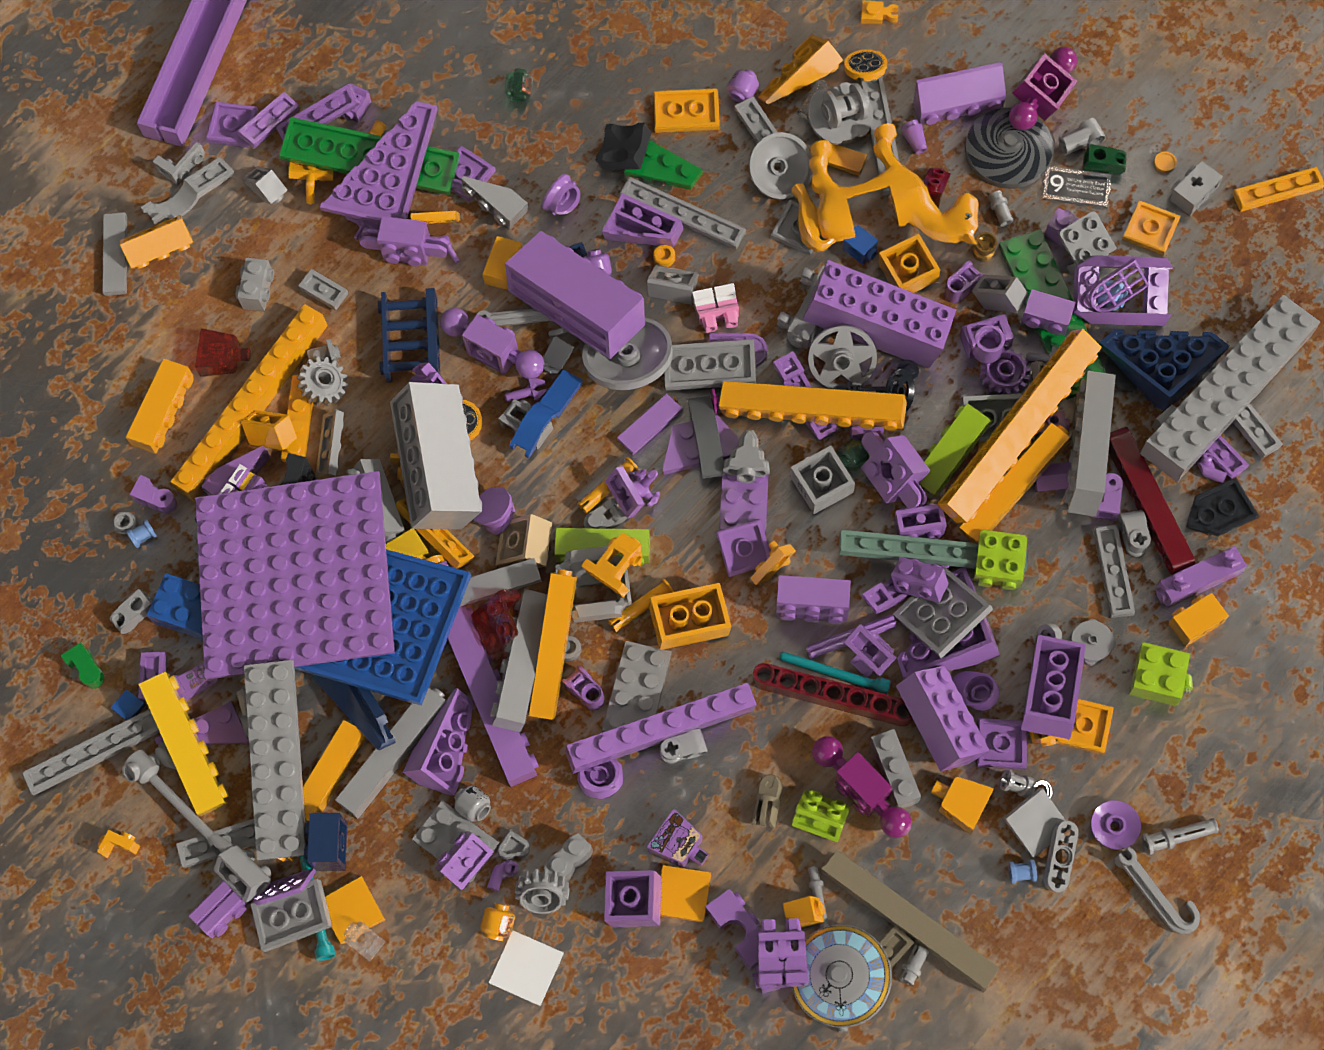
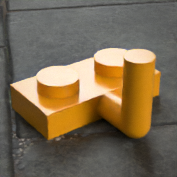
(310, 173)
(778, 558)

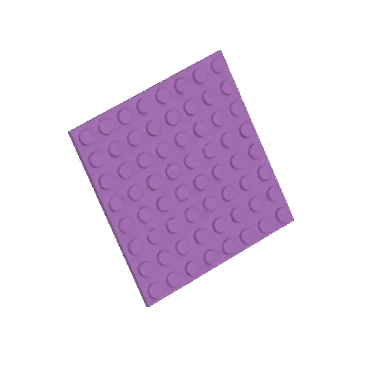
(294, 574)

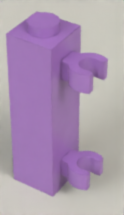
(1200, 577)

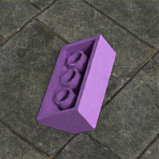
(959, 93)

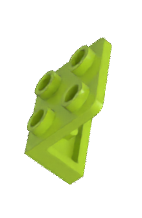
(1000, 559)

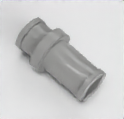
(999, 205)
(912, 968)

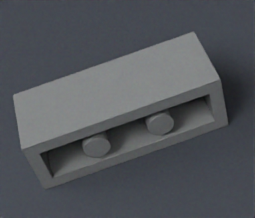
(895, 769)

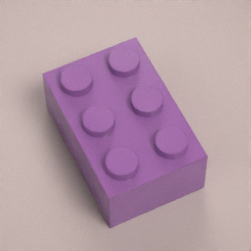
(813, 599)

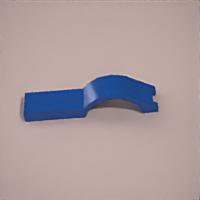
(543, 412)

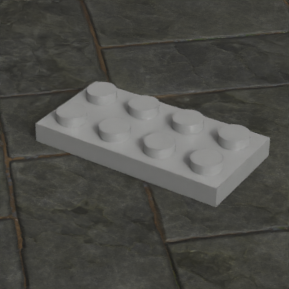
(711, 364)
(637, 685)

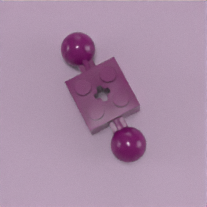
(1043, 88)
(863, 786)

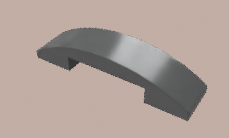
(706, 436)

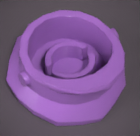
(561, 196)
(496, 510)
(601, 780)

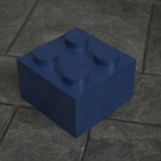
(326, 841)

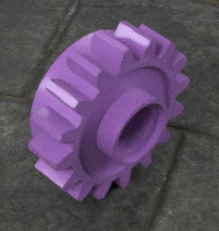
(1005, 383)

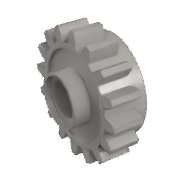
(329, 373)
(542, 891)

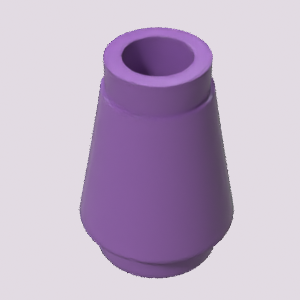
(915, 136)

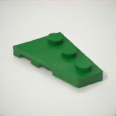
(666, 167)

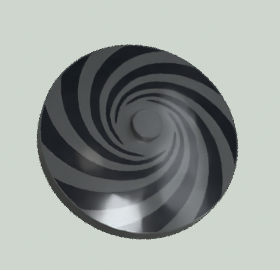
(1008, 155)

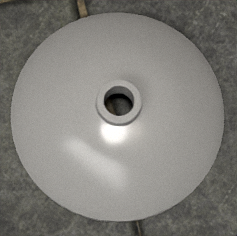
(792, 158)

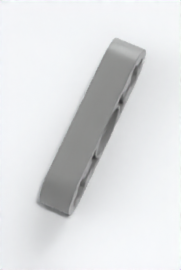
(1057, 837)

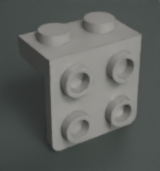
(1086, 239)

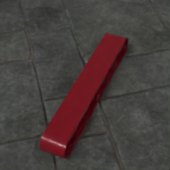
(1150, 499)
(823, 686)

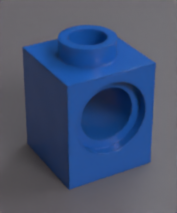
(862, 246)

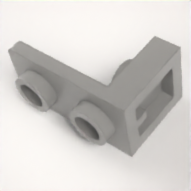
(181, 170)

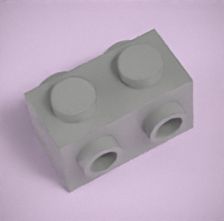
(255, 284)

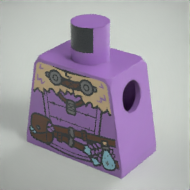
(678, 842)

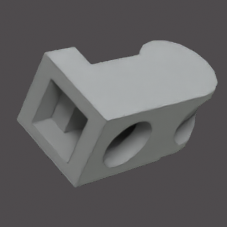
(131, 612)

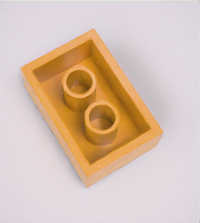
(689, 616)

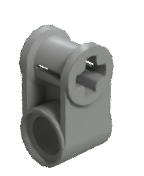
(1134, 528)
(688, 746)

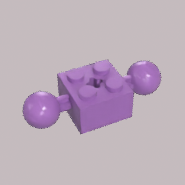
(491, 343)

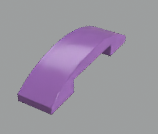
(792, 374)
(885, 596)

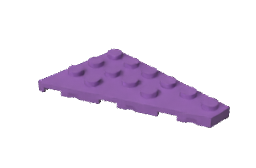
(389, 173)

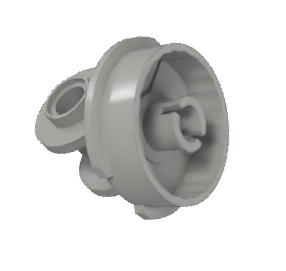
(840, 102)

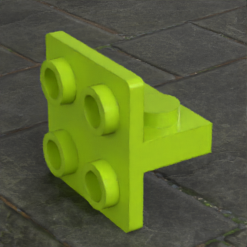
(821, 815)

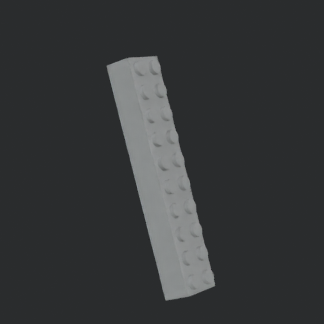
(1229, 388)

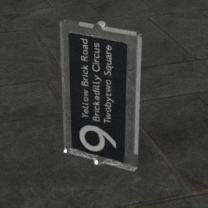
(1077, 187)

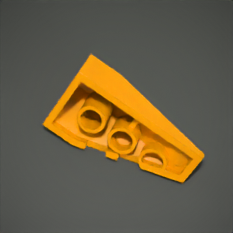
(810, 62)

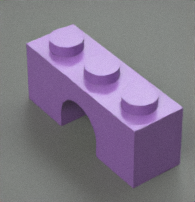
(729, 910)

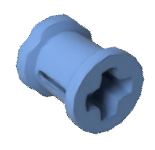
(141, 533)
(1022, 871)

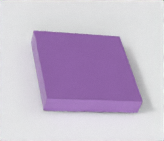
(226, 122)
(472, 167)
(743, 547)
(1005, 743)

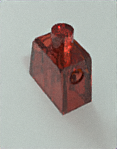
(219, 353)

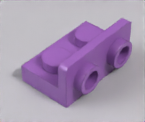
(463, 859)

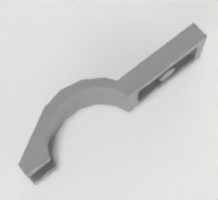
(191, 190)

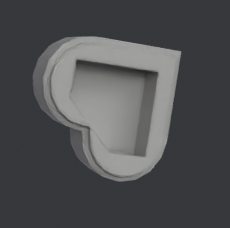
(513, 846)

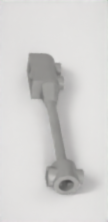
(233, 863)

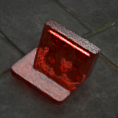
(495, 620)

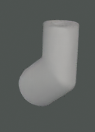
(164, 756)

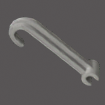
(520, 317)
(1155, 896)

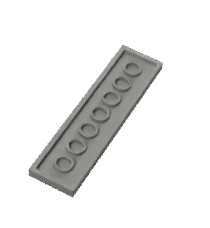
(275, 760)

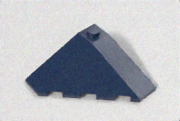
(1161, 364)

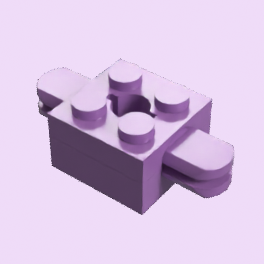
(404, 241)
(901, 459)

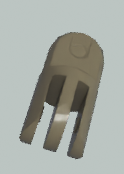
(767, 801)

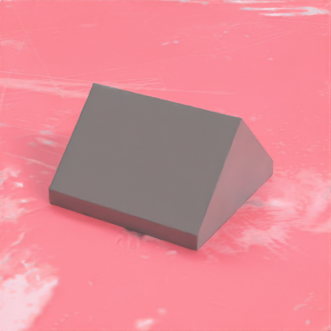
(672, 284)

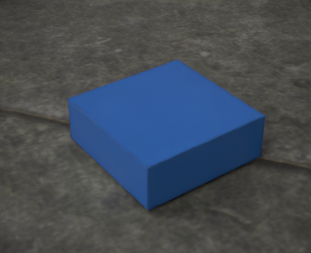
(128, 705)

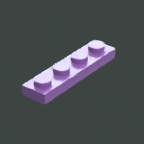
(326, 109)

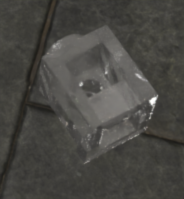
(370, 944)

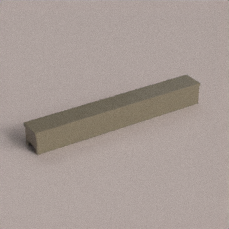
(910, 920)

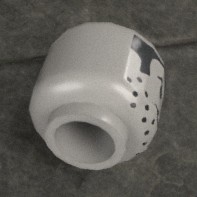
(472, 803)

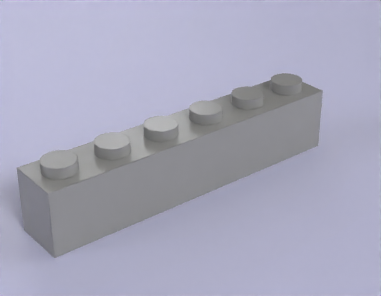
(521, 663)

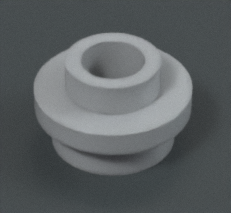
(120, 519)

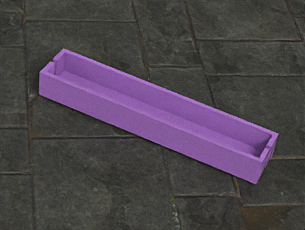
(189, 69)

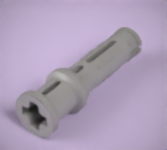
(1167, 836)

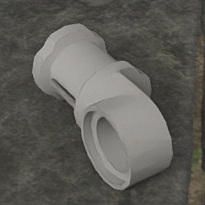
(1029, 784)

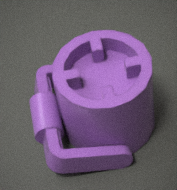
(988, 339)

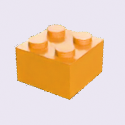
(909, 265)

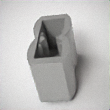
(573, 855)

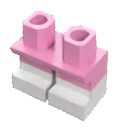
(726, 309)

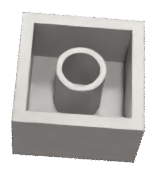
(822, 479)

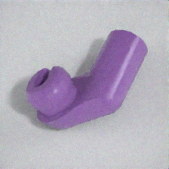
(1208, 469)
(501, 872)

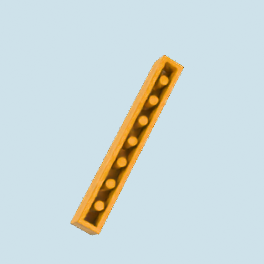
(813, 405)

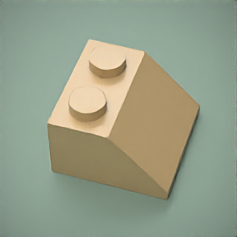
(523, 540)

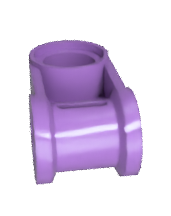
(965, 280)
(581, 685)

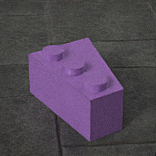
(641, 224)

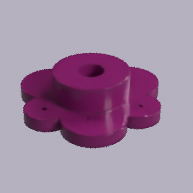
(715, 400)

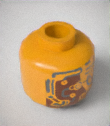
(497, 922)

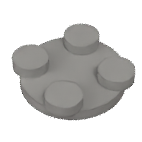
(1097, 638)

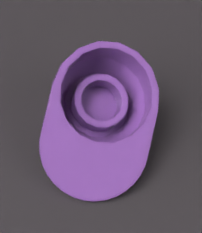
(977, 689)

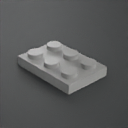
(442, 829)
(292, 917)

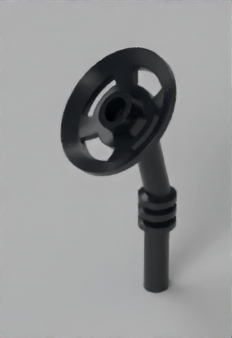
(897, 388)

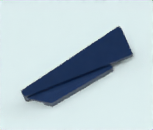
(361, 709)

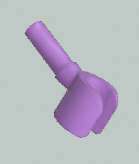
(450, 250)

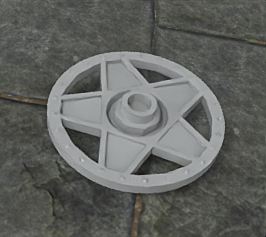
(842, 356)

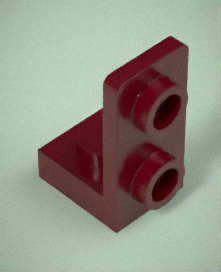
(936, 182)

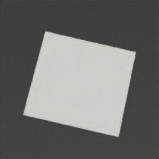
(526, 968)

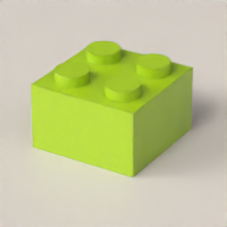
(1159, 674)

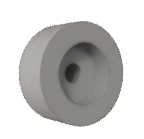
(1050, 630)

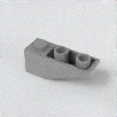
(498, 200)

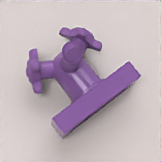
(630, 493)

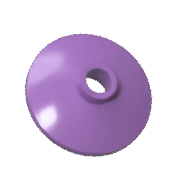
(1123, 816)

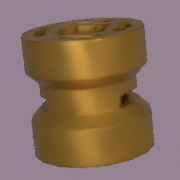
(985, 246)

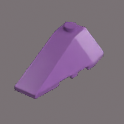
(439, 753)

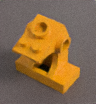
(607, 572)

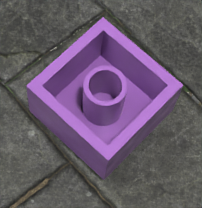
(632, 898)

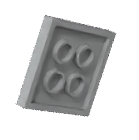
(946, 622)

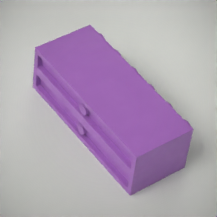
(575, 294)
(889, 315)

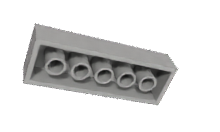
(1090, 443)

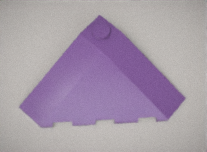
(971, 650)

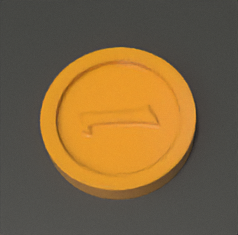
(1165, 162)

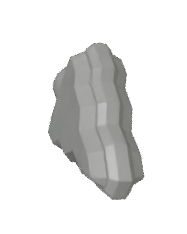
(747, 460)

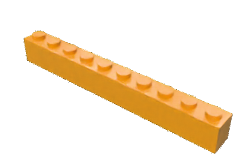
(253, 395)
(1019, 426)

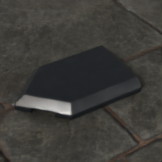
(1221, 509)

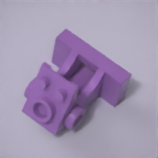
(871, 651)

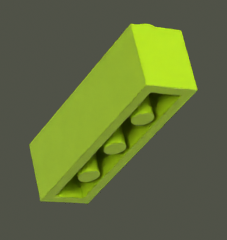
(953, 447)
(583, 538)

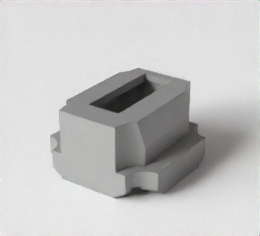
(599, 609)

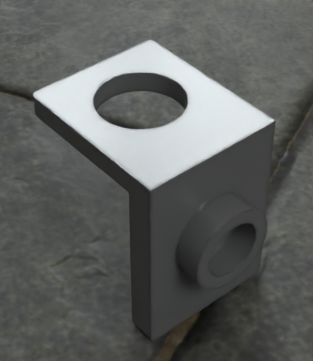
(557, 355)

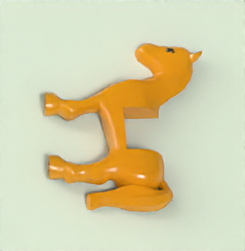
(907, 191)

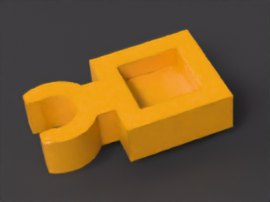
(874, 12)

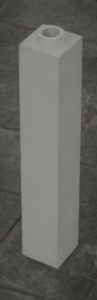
(385, 762)

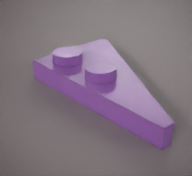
(219, 727)

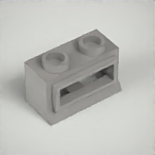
(523, 407)

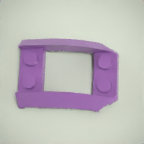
(1154, 296)

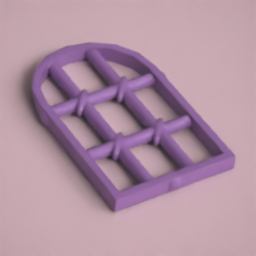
(1126, 287)

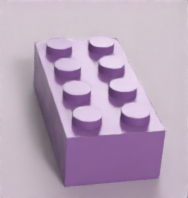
(1053, 687)
(942, 718)

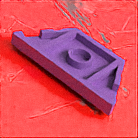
(683, 450)

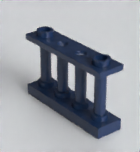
(429, 323)

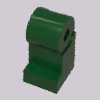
(1104, 159)

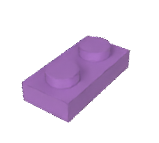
(151, 665)

